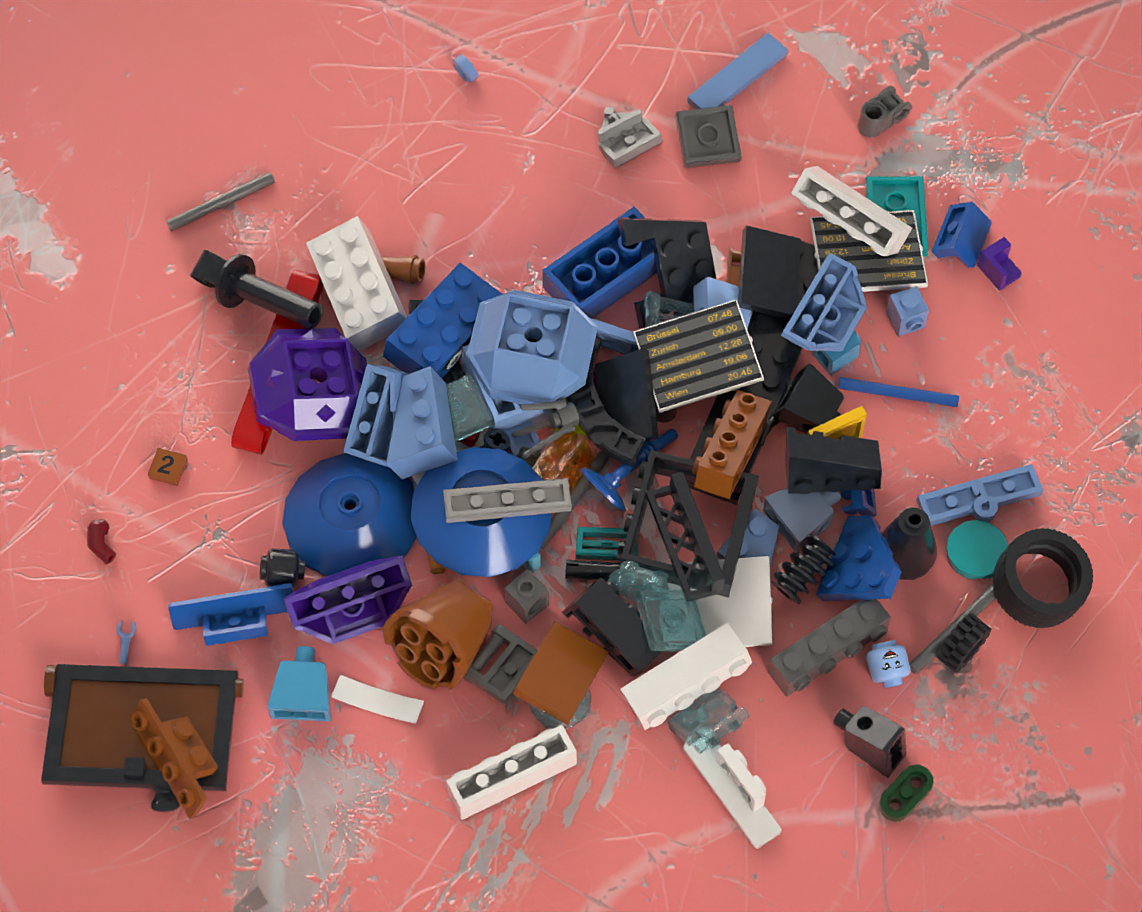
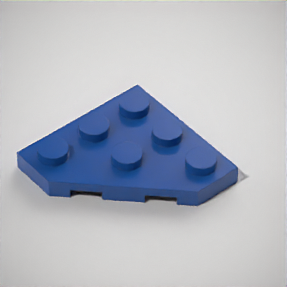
(862, 564)

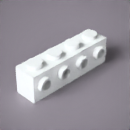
(851, 211)
(687, 676)
(511, 771)

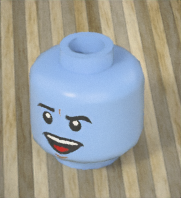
(888, 663)

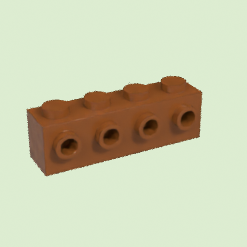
(731, 444)

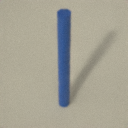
(898, 392)

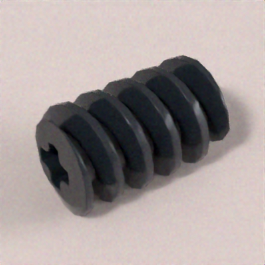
(803, 568)

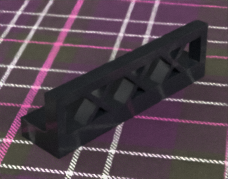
(697, 536)

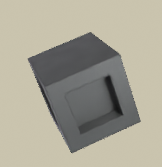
(526, 596)

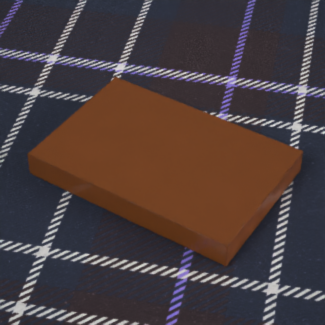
(560, 673)

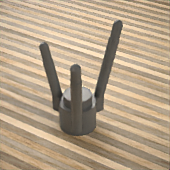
(563, 417)

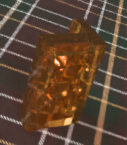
(565, 459)

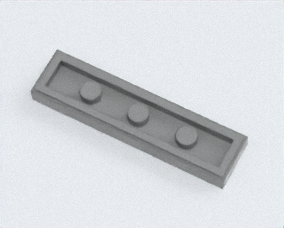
(507, 500)

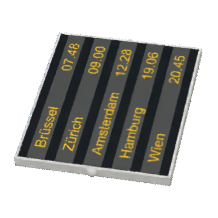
(874, 271)
(699, 355)

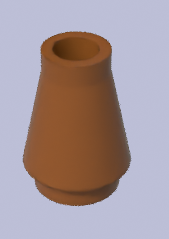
(406, 268)

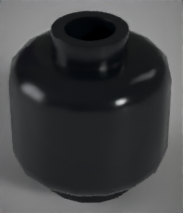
(281, 567)

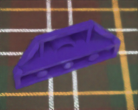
(350, 600)

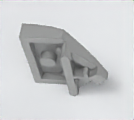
(626, 136)

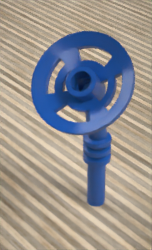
(610, 482)

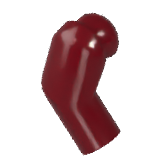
(95, 540)

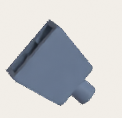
(800, 514)

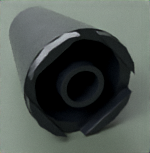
(912, 543)

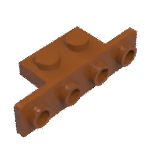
(177, 753)

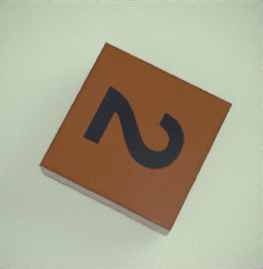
(167, 466)

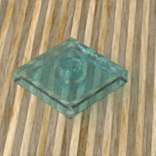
(467, 408)
(669, 620)

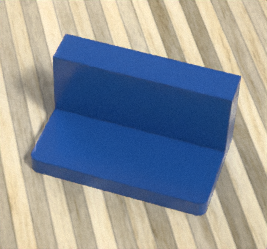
(962, 233)

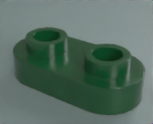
(905, 794)

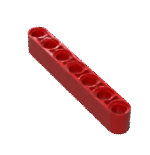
(249, 433)

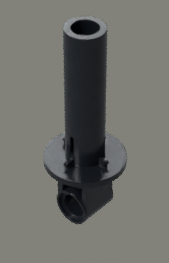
(237, 281)

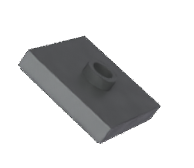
(708, 136)

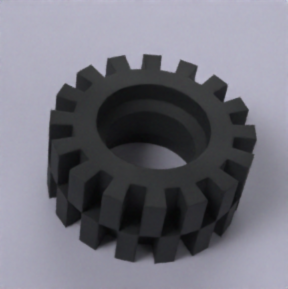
(963, 642)

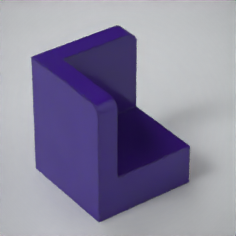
(997, 265)

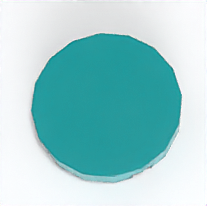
(975, 549)

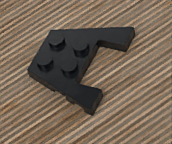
(680, 255)

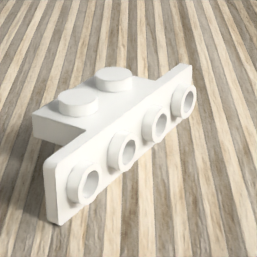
(737, 790)

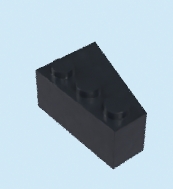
(831, 464)
(614, 625)

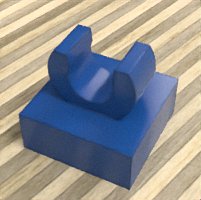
(862, 502)

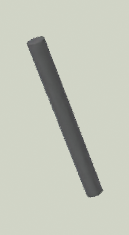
(220, 201)
(575, 494)
(931, 650)

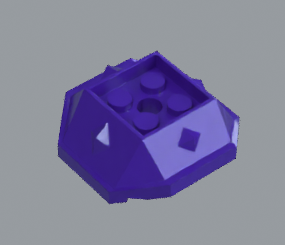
(289, 397)

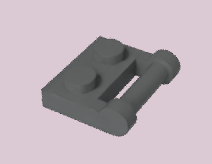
(507, 670)

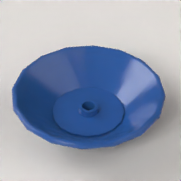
(340, 538)
(484, 545)

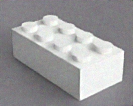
(357, 283)

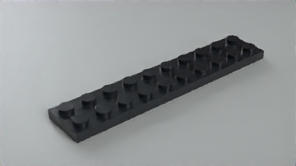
(775, 357)

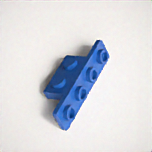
(231, 615)

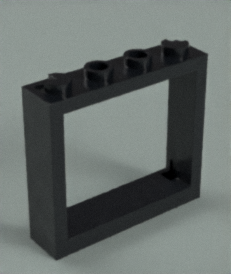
(665, 465)

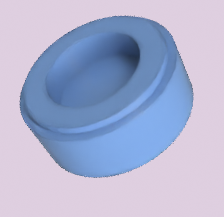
(465, 68)

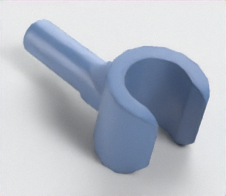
(125, 641)

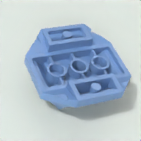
(527, 370)

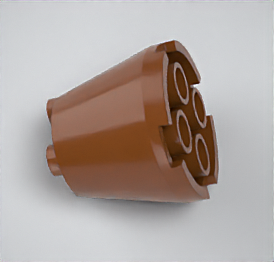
(439, 634)

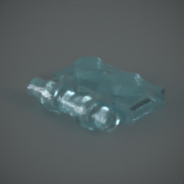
(704, 714)

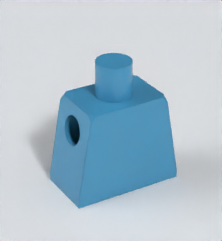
(301, 689)

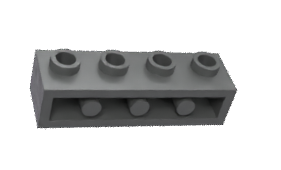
(828, 645)

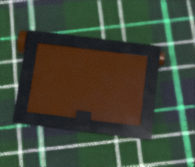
(92, 728)

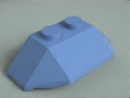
(828, 308)

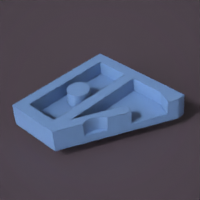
(758, 538)

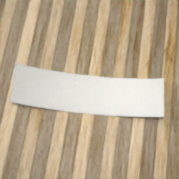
(377, 700)

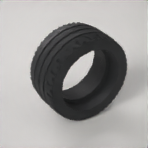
(1066, 554)

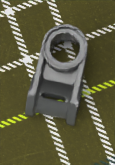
(884, 112)

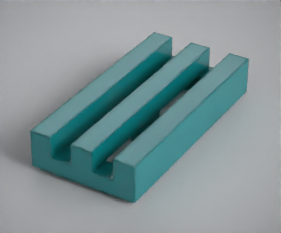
(598, 553)

